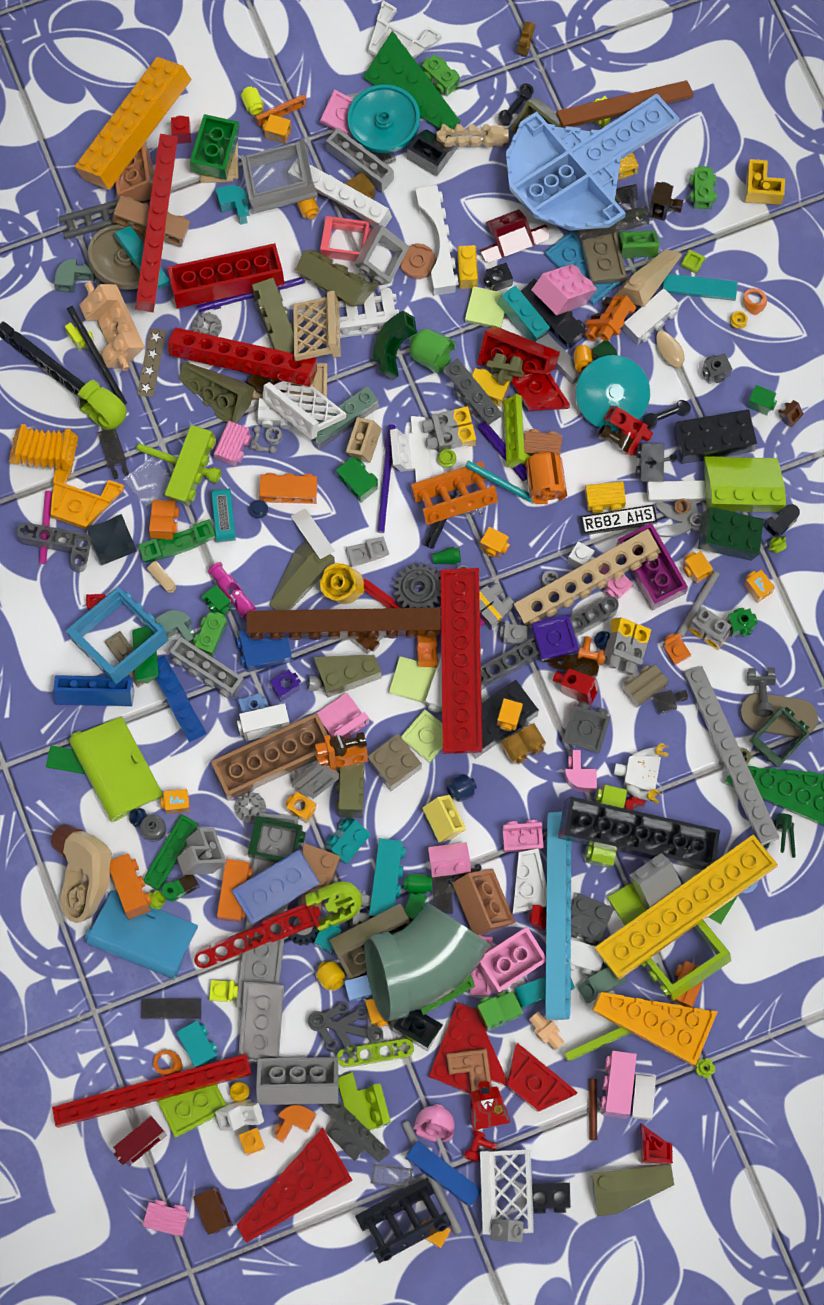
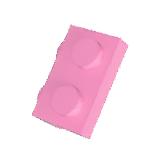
(522, 836)

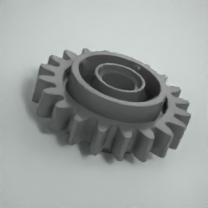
(414, 577)

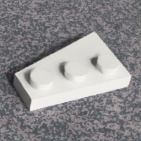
(530, 882)

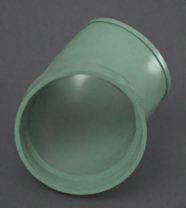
(420, 962)

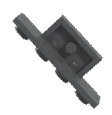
(471, 393)
(352, 1134)

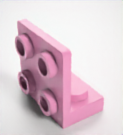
(343, 717)

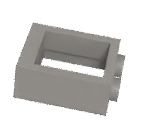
(389, 240)

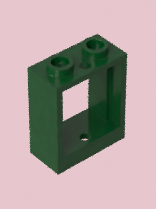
(765, 750)
(259, 824)

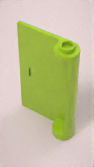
(108, 764)

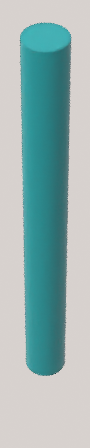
(497, 480)

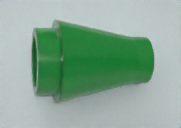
(447, 556)

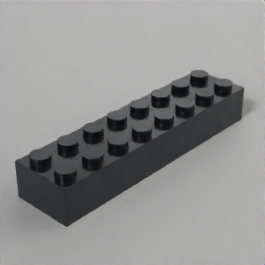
(638, 833)

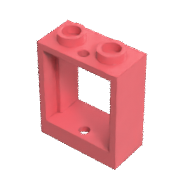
(347, 225)

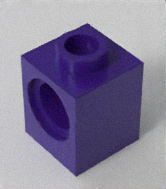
(281, 692)

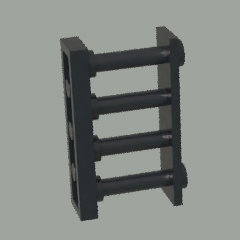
(389, 1207)

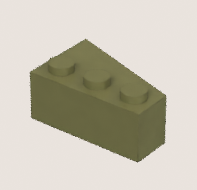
(346, 672)

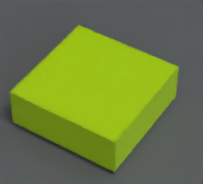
(692, 261)

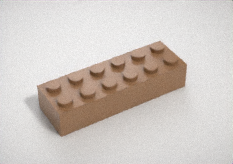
(269, 757)

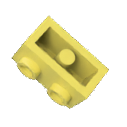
(444, 818)

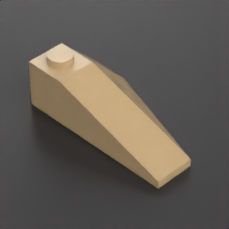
(646, 281)

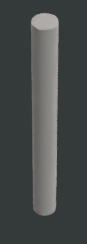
(698, 603)

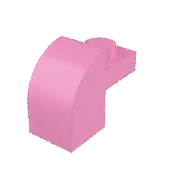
(580, 779)

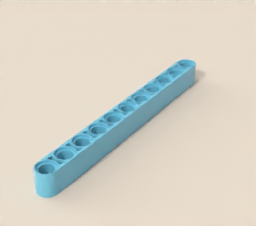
(558, 922)

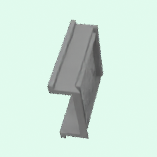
(278, 176)

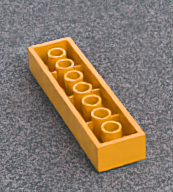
(133, 123)

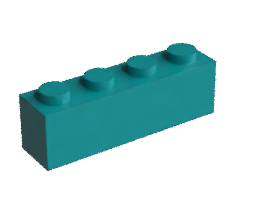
(386, 876)

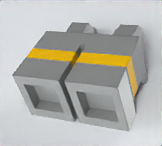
(491, 608)

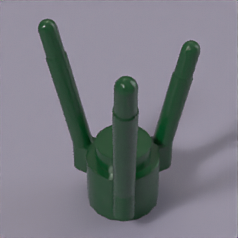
(784, 824)

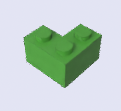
(498, 1011)

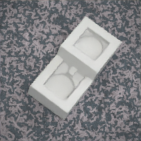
(643, 1097)

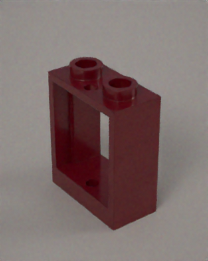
(139, 1142)

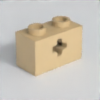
(363, 439)

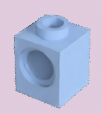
(358, 989)

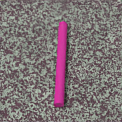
(45, 522)

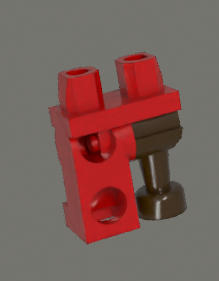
(630, 432)

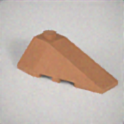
(137, 177)

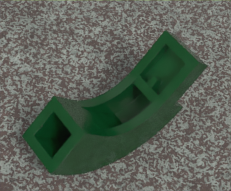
(389, 340)

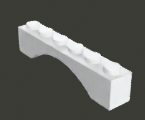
(356, 202)
(429, 206)

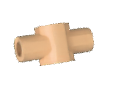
(546, 1030)

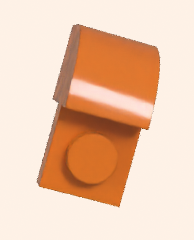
(294, 1116)

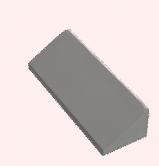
(565, 362)

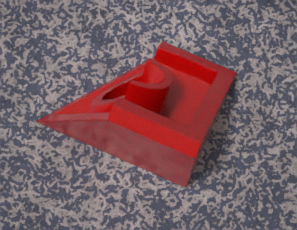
(654, 1148)

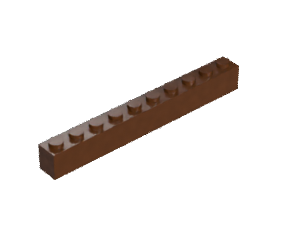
(343, 623)

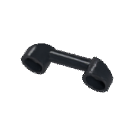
(525, 93)
(682, 409)

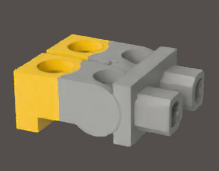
(450, 429)
(708, 623)
(626, 645)

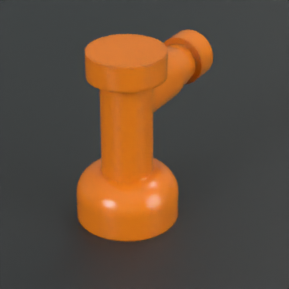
(586, 653)

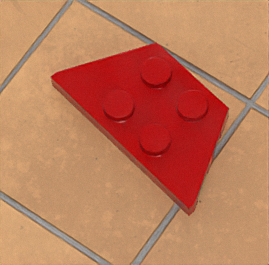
(540, 392)
(536, 1082)

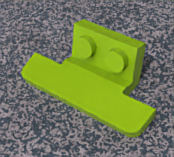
(366, 1104)

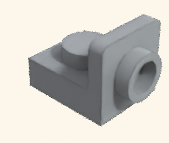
(513, 633)

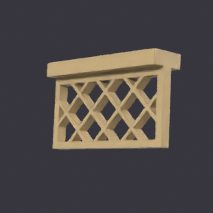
(331, 325)

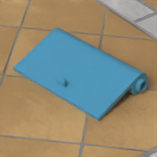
(148, 940)

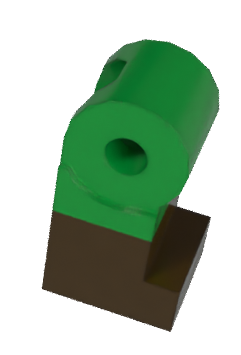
(175, 890)

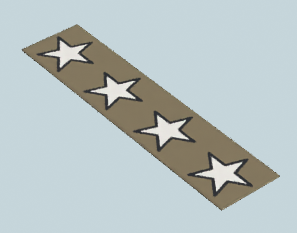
(151, 362)

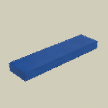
(443, 1174)

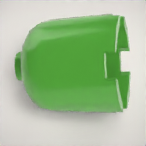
(431, 349)

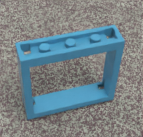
(98, 614)

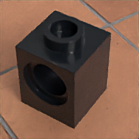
(502, 271)

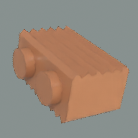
(541, 442)

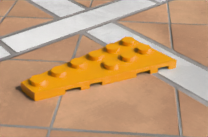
(665, 1025)

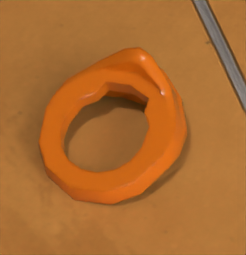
(754, 308)
(177, 1063)

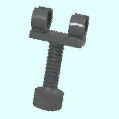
(764, 708)

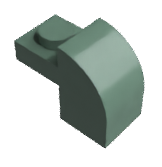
(69, 273)
(176, 621)
(600, 982)

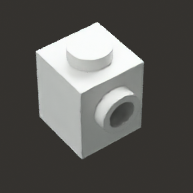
(580, 555)

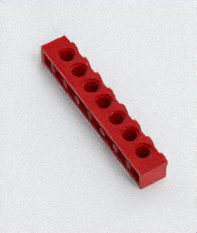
(241, 356)

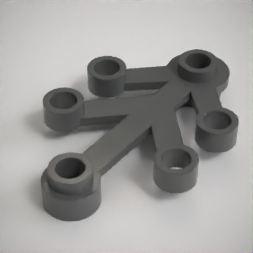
(342, 1027)

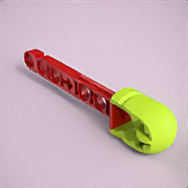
(348, 902)

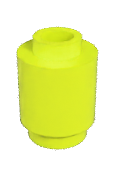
(252, 100)

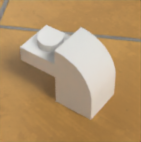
(239, 1114)

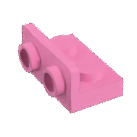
(618, 587)

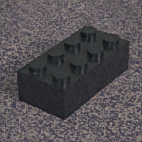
(715, 436)
(491, 732)

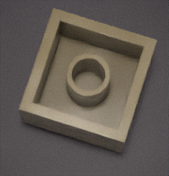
(394, 762)

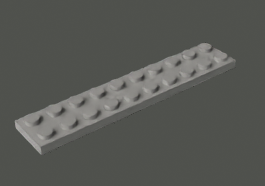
(265, 962)

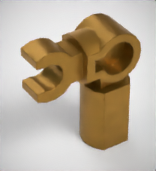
(526, 38)

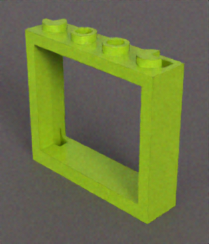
(699, 974)

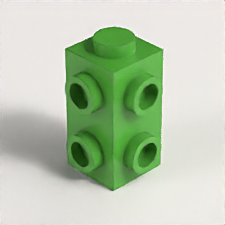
(441, 75)
(703, 183)
(211, 633)

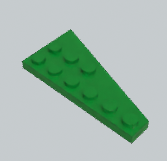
(398, 68)
(792, 790)

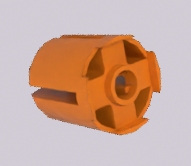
(546, 477)

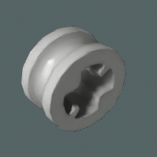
(268, 434)
(549, 573)

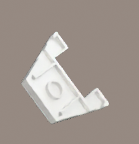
(383, 30)

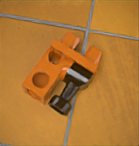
(610, 318)
(342, 752)

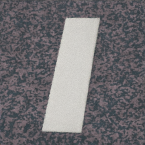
(312, 533)

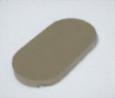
(801, 708)

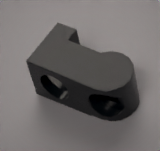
(783, 522)

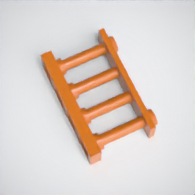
(449, 482)

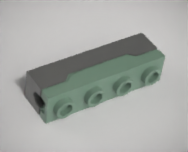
(359, 406)

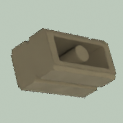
(645, 685)

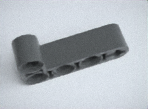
(52, 543)

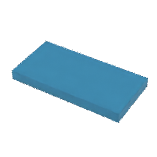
(568, 252)

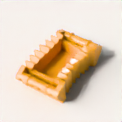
(43, 448)

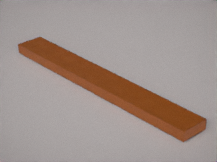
(621, 104)

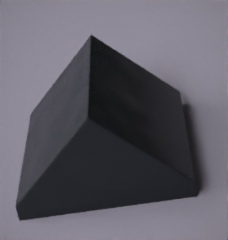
(418, 1029)

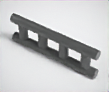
(86, 213)

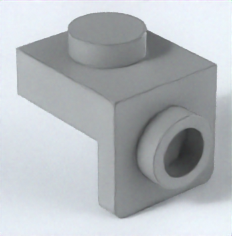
(507, 1230)

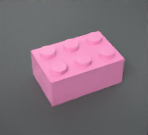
(564, 289)
(511, 960)
(618, 1084)

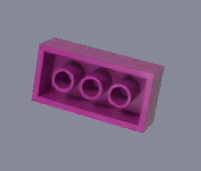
(657, 578)

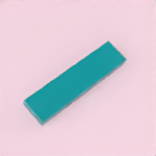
(134, 248)
(700, 287)

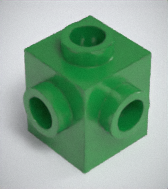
(742, 622)

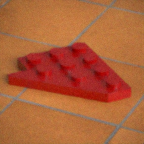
(463, 1035)

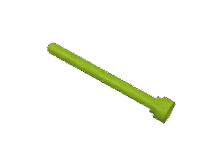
(212, 474)

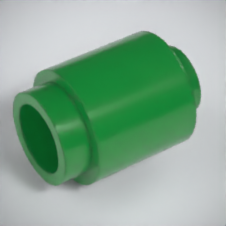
(418, 883)

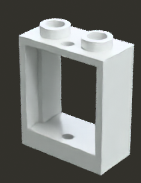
(262, 722)

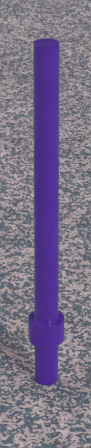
(222, 302)
(385, 481)

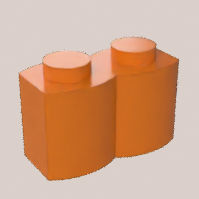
(163, 519)

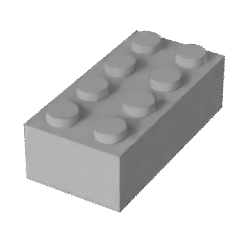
(297, 1081)

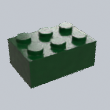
(730, 533)

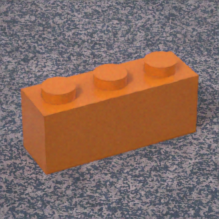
(288, 488)
(234, 875)
(130, 886)

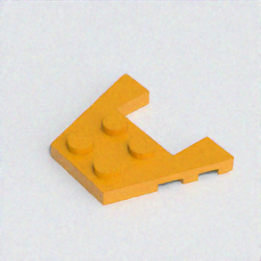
(77, 505)

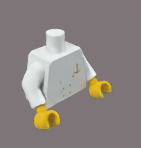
(642, 772)

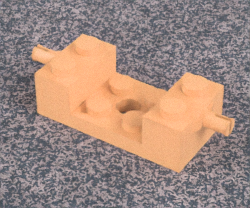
(108, 308)

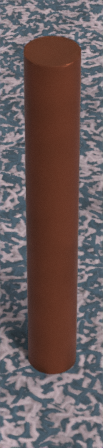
(592, 1109)

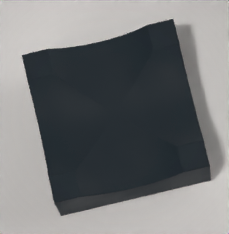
(111, 539)

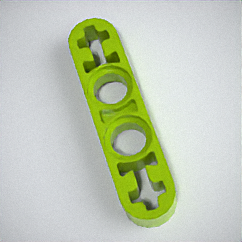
(375, 1055)

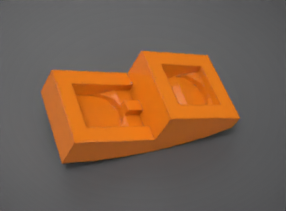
(426, 651)

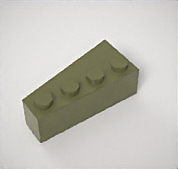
(274, 315)

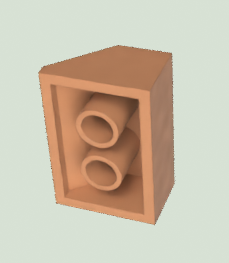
(483, 902)

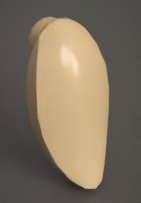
(670, 349)

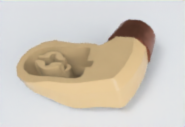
(86, 872)

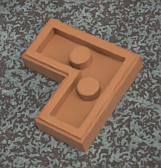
(470, 1062)

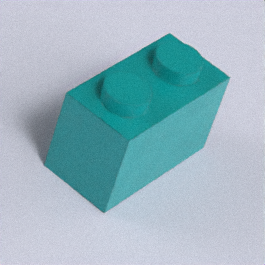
(197, 1045)

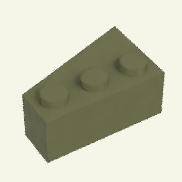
(350, 791)

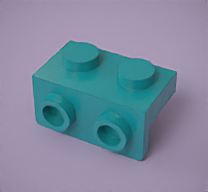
(347, 839)

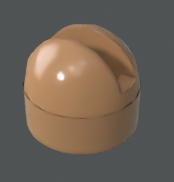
(679, 506)

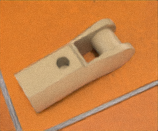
(162, 577)

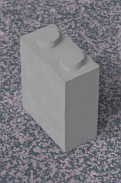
(655, 880)

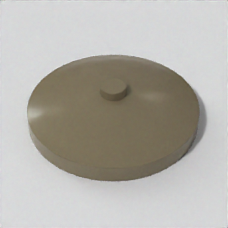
(111, 261)

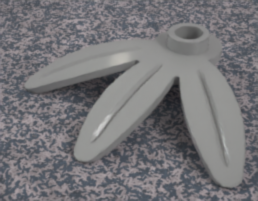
(687, 520)

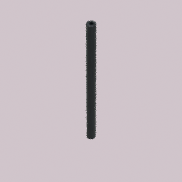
(95, 353)

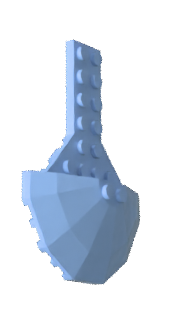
(573, 173)

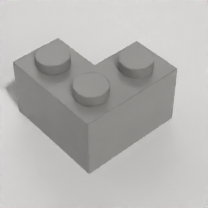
(203, 854)

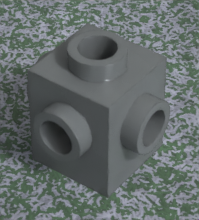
(716, 368)

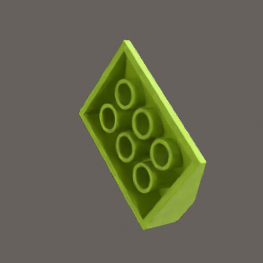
(744, 484)

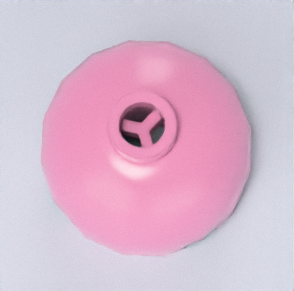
(434, 1123)

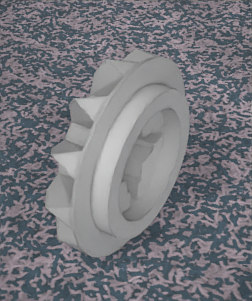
(215, 327)
(243, 801)

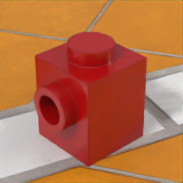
(182, 128)

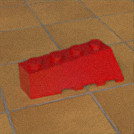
(535, 356)

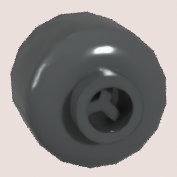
(157, 832)

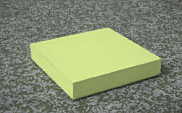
(484, 308)
(412, 681)
(425, 736)

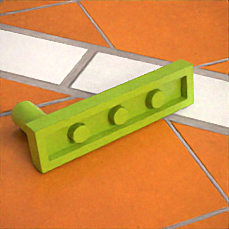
(514, 431)
(595, 1044)

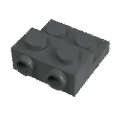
(587, 727)
(589, 919)

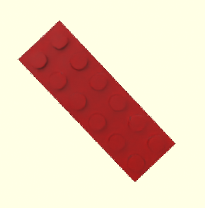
(224, 275)

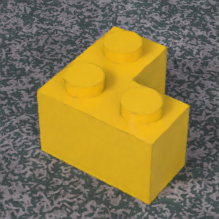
(763, 188)

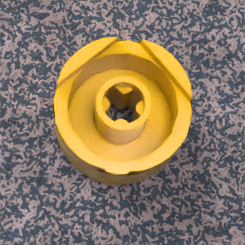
(342, 583)

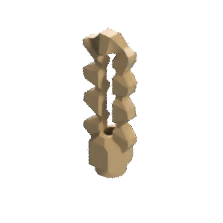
(494, 136)

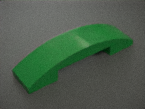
(181, 542)

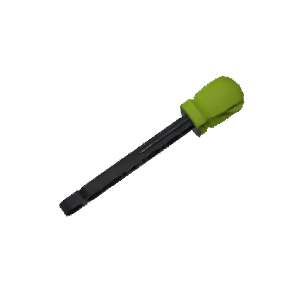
(97, 401)

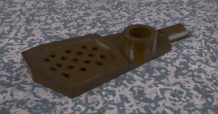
(576, 664)

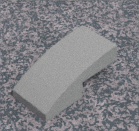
(367, 552)

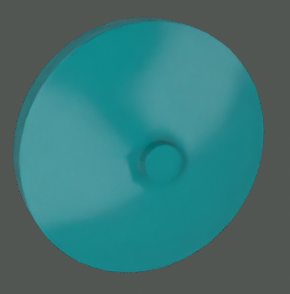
(383, 118)
(608, 383)

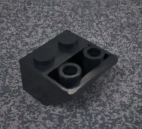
(429, 152)

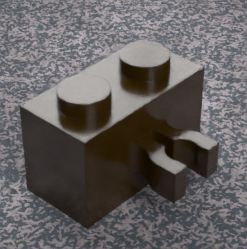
(662, 201)

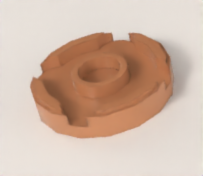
(418, 261)

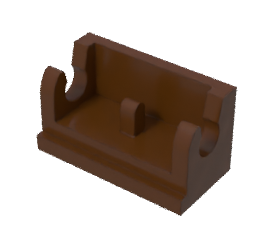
(213, 1211)

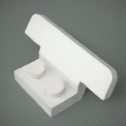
(411, 450)

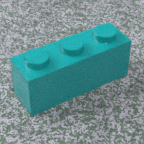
(523, 314)

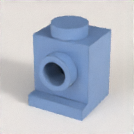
(245, 704)

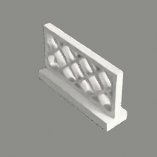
(294, 411)
(489, 1188)

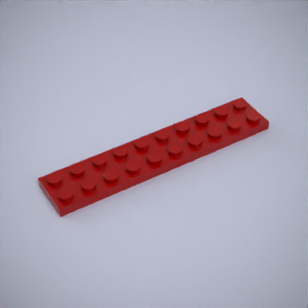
(461, 661)

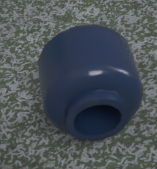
(461, 787)

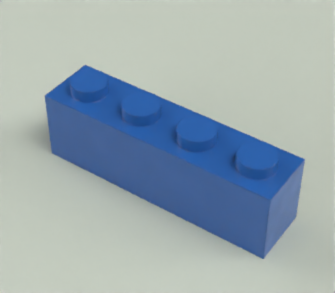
(93, 691)

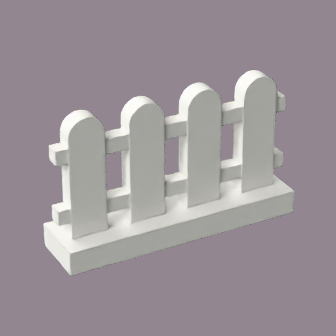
(371, 321)

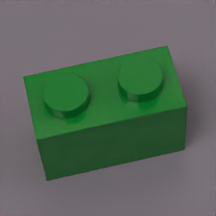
(357, 479)

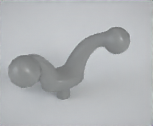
(254, 445)

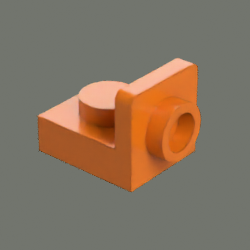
(676, 648)

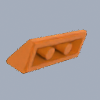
(282, 109)

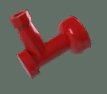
(478, 1139)

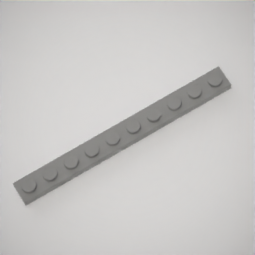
(731, 756)

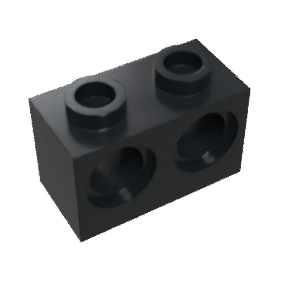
(549, 1191)

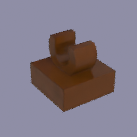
(791, 413)

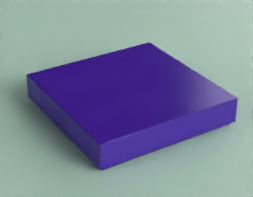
(555, 637)

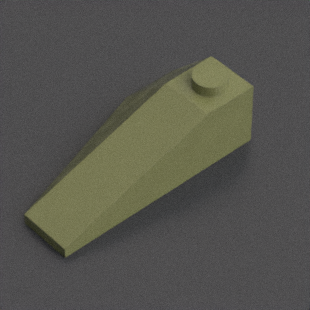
(222, 393)
(300, 577)
(625, 1188)

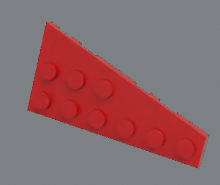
(304, 1182)

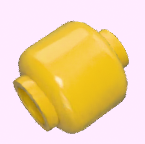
(330, 975)

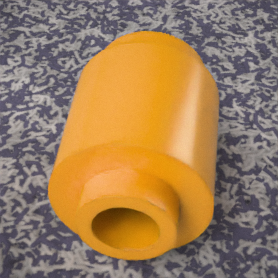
(308, 208)
(582, 357)

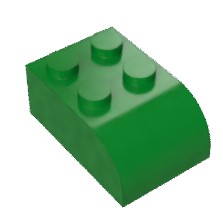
(214, 146)

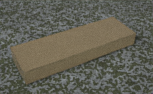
(121, 649)

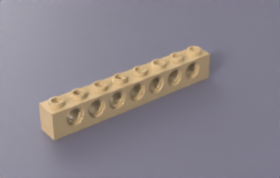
(576, 577)

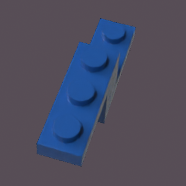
(178, 701)

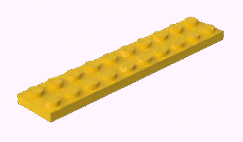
(686, 907)

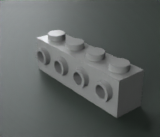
(359, 159)
(207, 668)

